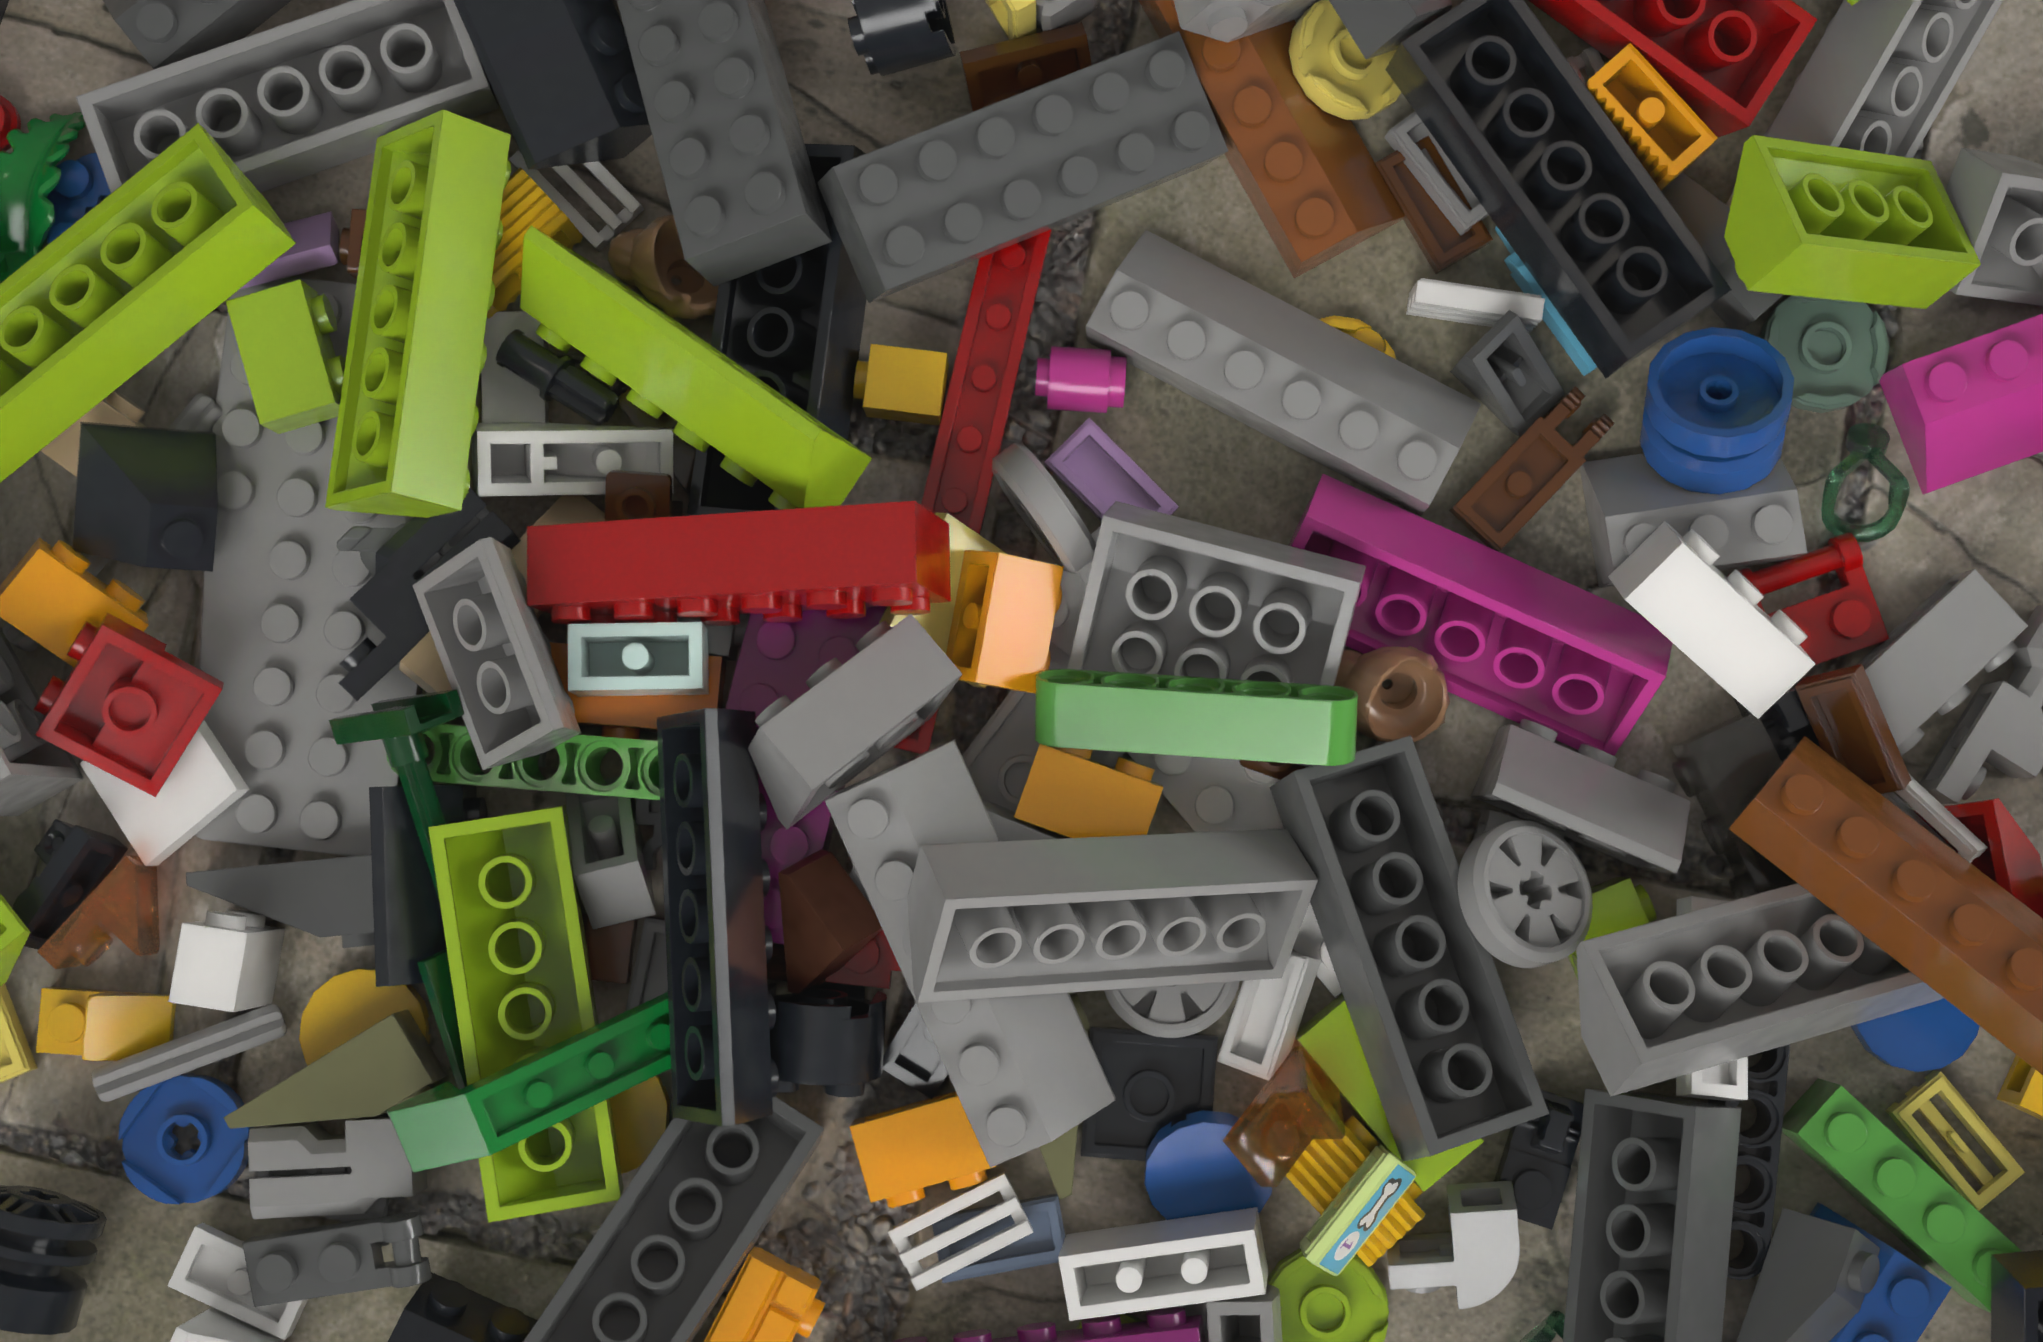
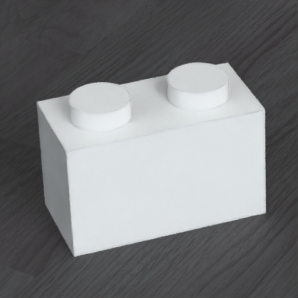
(227, 961)

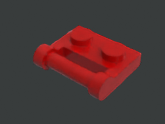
(1836, 620)

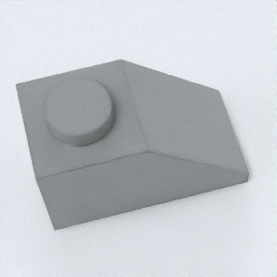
(609, 858)

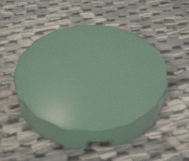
(1831, 349)

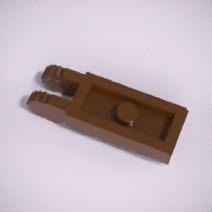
(1527, 475)

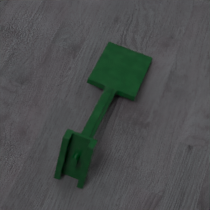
(401, 728)

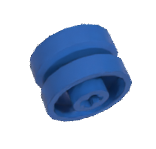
(1716, 410)

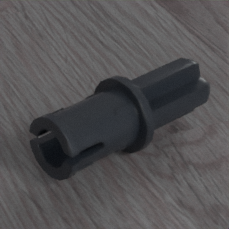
(557, 378)

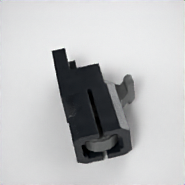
(398, 561)

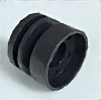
(37, 1240)

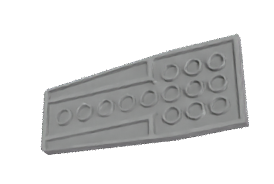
(284, 622)

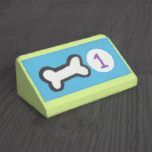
(1356, 1211)

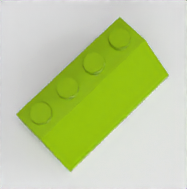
(1844, 225)

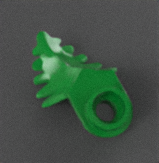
(26, 181)

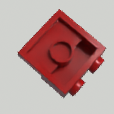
(126, 704)

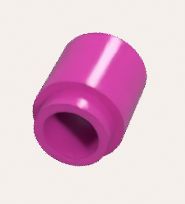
(1081, 379)

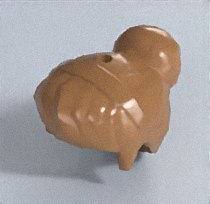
(654, 257)
(1409, 706)

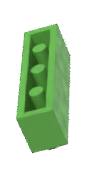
(1897, 1188)

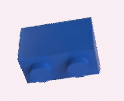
(1900, 1300)

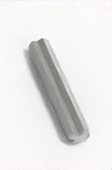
(188, 1052)

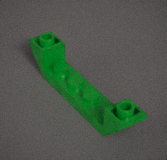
(536, 1092)

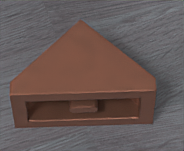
(822, 919)

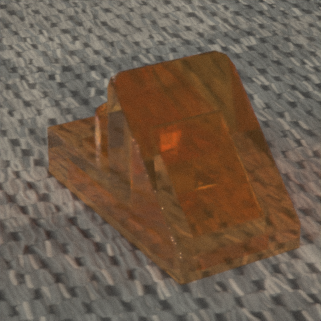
(121, 905)
(1285, 1118)

